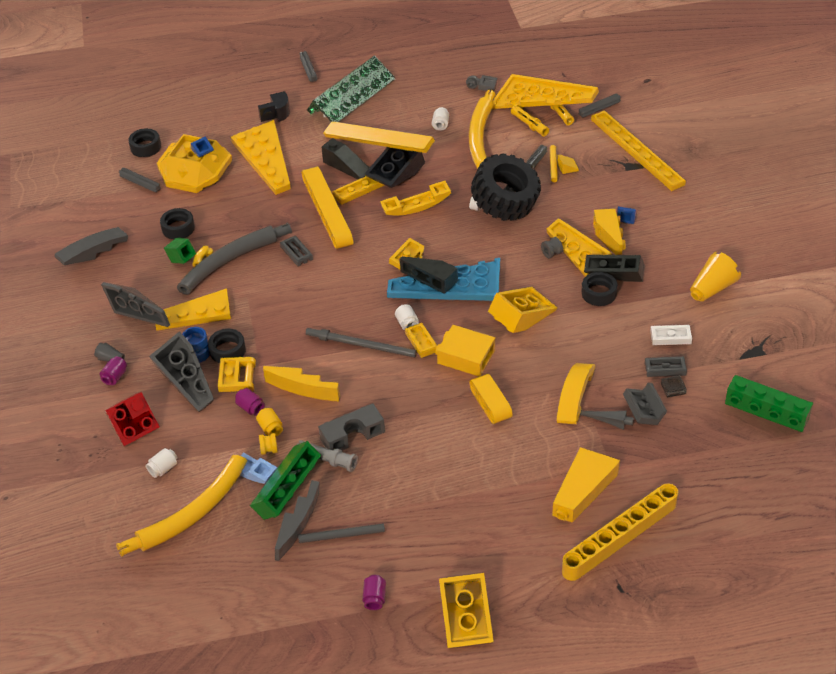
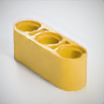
(490, 398)

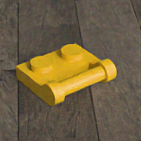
(230, 373)

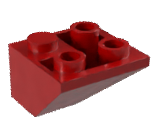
(132, 418)

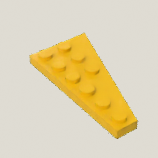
(534, 91)
(263, 152)

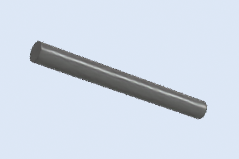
(340, 533)

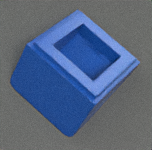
(201, 147)
(626, 215)

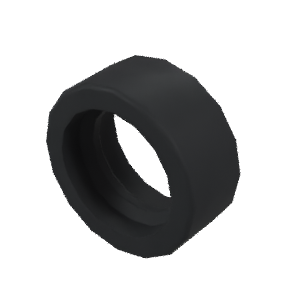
(147, 149)
(174, 215)
(596, 298)
(223, 336)

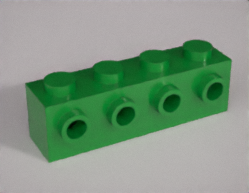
(768, 403)
(285, 480)

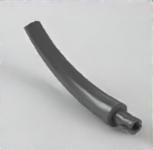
(229, 252)

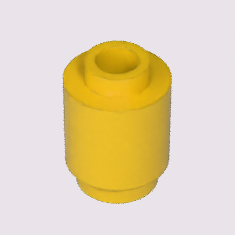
(269, 421)

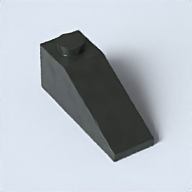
(343, 159)
(621, 267)
(431, 272)

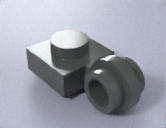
(485, 83)

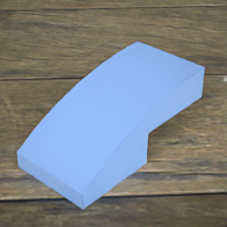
(257, 470)

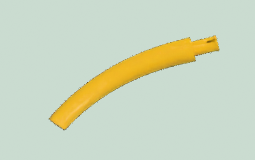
(477, 126)
(190, 514)

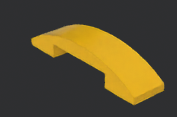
(416, 203)
(572, 393)

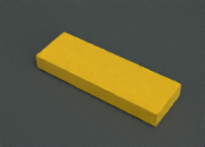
(355, 189)

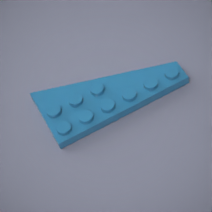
(473, 283)

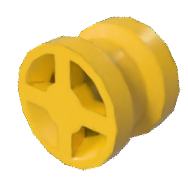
(268, 443)

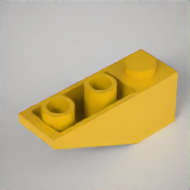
(607, 229)

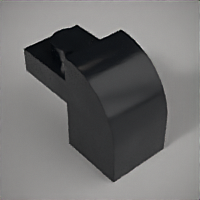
(277, 108)

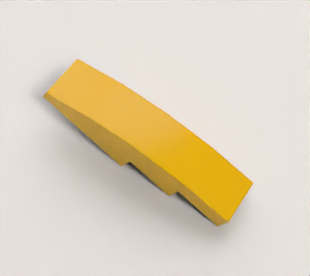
(301, 384)

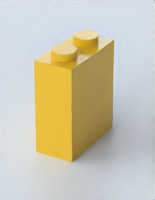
(465, 350)

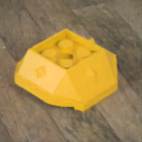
(188, 172)

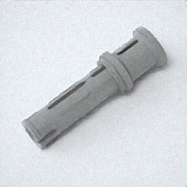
(336, 457)

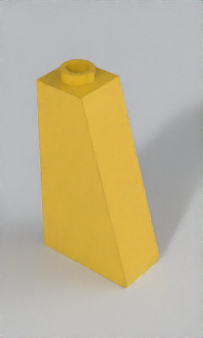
(584, 483)

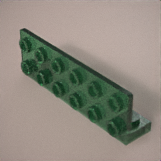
(352, 90)

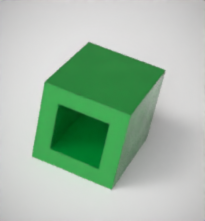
(180, 250)

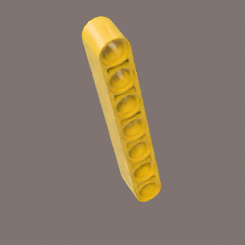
(327, 207)
(619, 532)

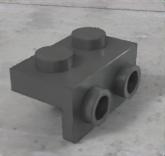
(645, 404)

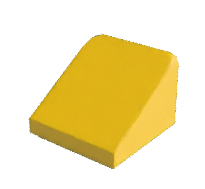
(567, 164)

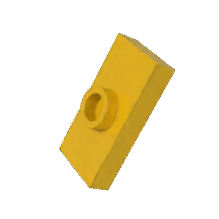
(421, 339)

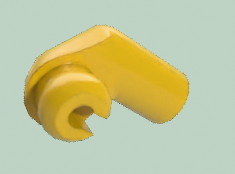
(204, 251)

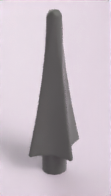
(615, 418)

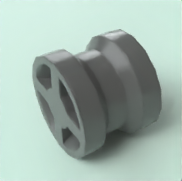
(551, 247)

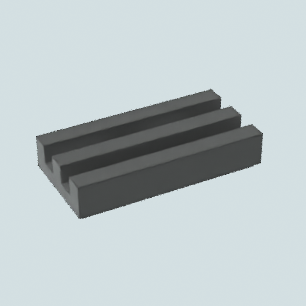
(294, 250)
(661, 366)

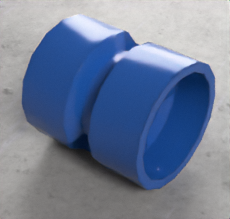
(198, 339)

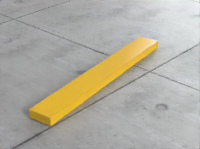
(379, 137)
(638, 150)

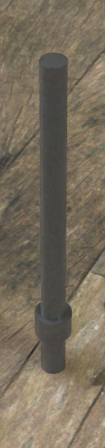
(326, 335)

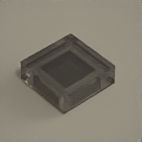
(673, 386)

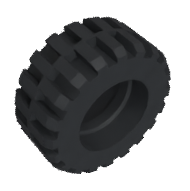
(499, 201)

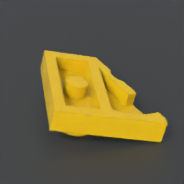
(409, 249)

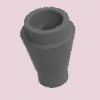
(105, 352)

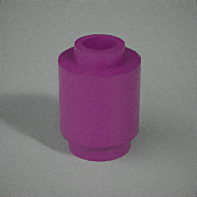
(113, 371)
(249, 401)
(374, 592)

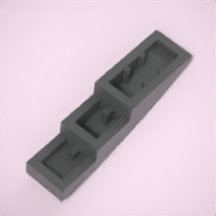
(87, 247)
(295, 523)

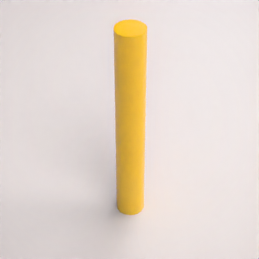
(553, 163)

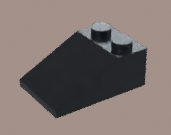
(395, 166)

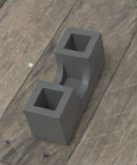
(364, 420)

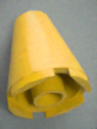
(714, 277)

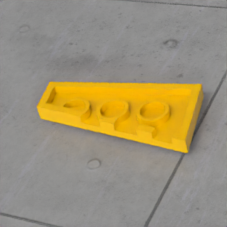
(575, 243)
(198, 311)

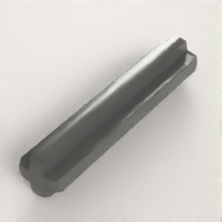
(307, 64)
(599, 105)
(139, 179)

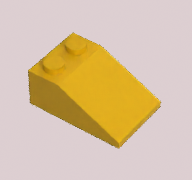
(520, 308)
(466, 610)

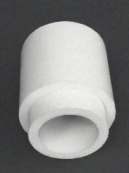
(440, 118)
(406, 316)
(161, 462)

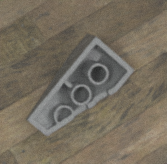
(134, 304)
(181, 367)

